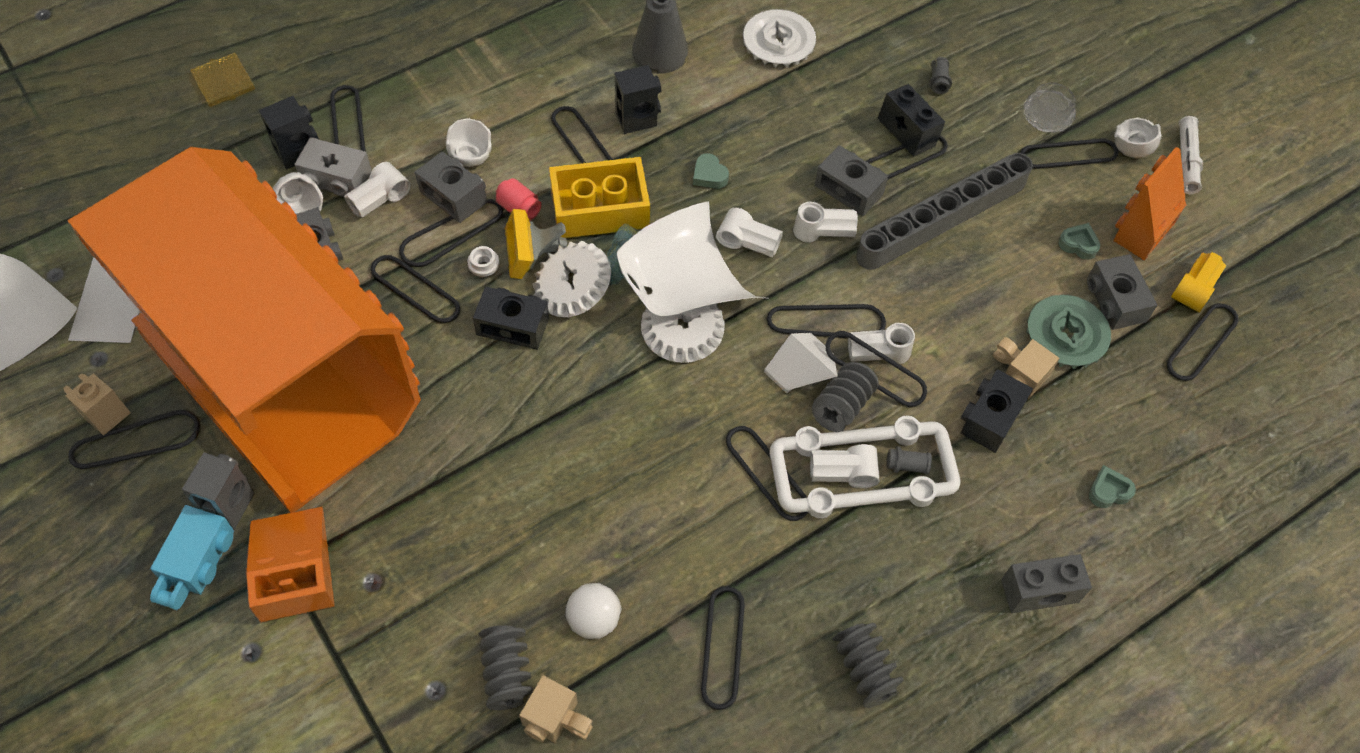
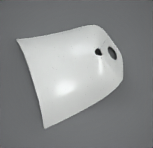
(679, 264)
(28, 311)

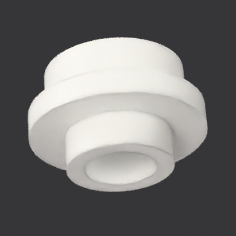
(480, 255)

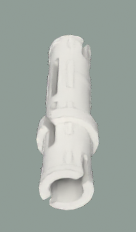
(1190, 158)

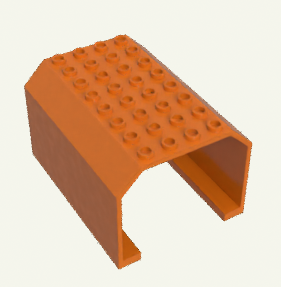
(255, 319)

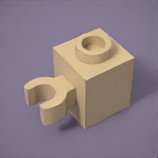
(1028, 366)
(97, 403)
(551, 710)

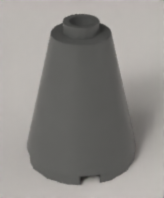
(660, 37)

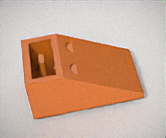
(1154, 208)
(289, 565)

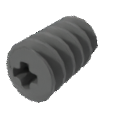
(844, 396)
(868, 664)
(504, 667)

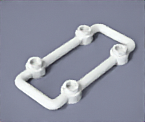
(822, 501)

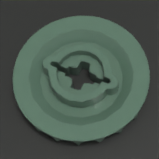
(1082, 318)

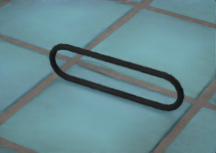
(359, 115)
(1069, 143)
(945, 147)
(580, 158)
(407, 298)
(1213, 350)
(884, 357)
(756, 480)
(708, 643)

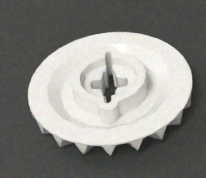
(791, 27)
(590, 279)
(684, 345)

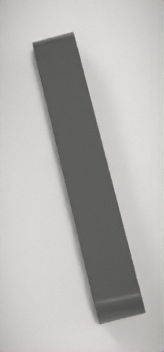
(943, 211)

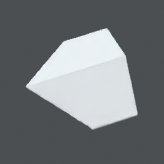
(800, 363)

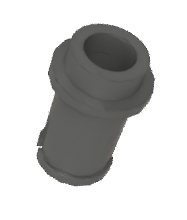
(940, 81)
(908, 461)

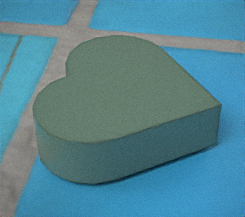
(709, 172)
(1080, 240)
(1111, 488)

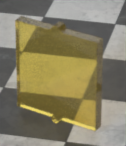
(222, 79)

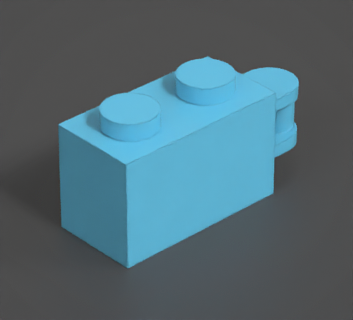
(190, 556)

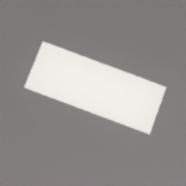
(103, 310)

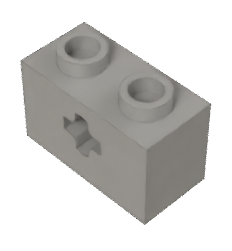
(334, 166)

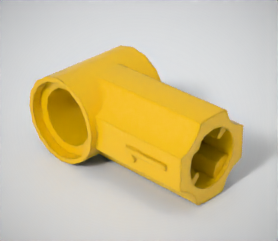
(1198, 285)

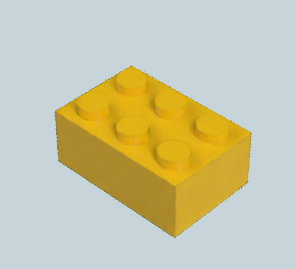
(600, 196)

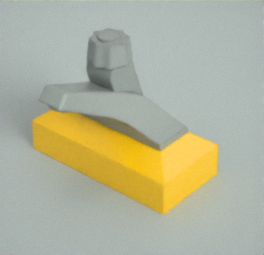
(528, 242)

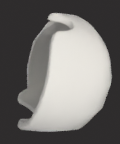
(1137, 137)
(468, 142)
(298, 192)
(593, 611)

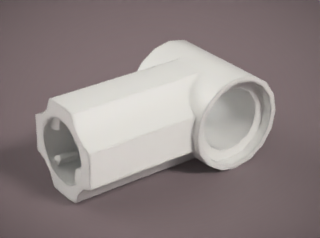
(384, 185)
(816, 221)
(740, 230)
(883, 341)
(855, 466)

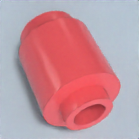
(514, 195)

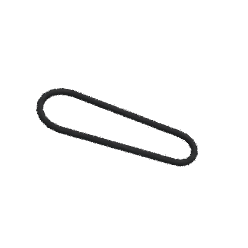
(448, 249)
(820, 307)
(138, 454)

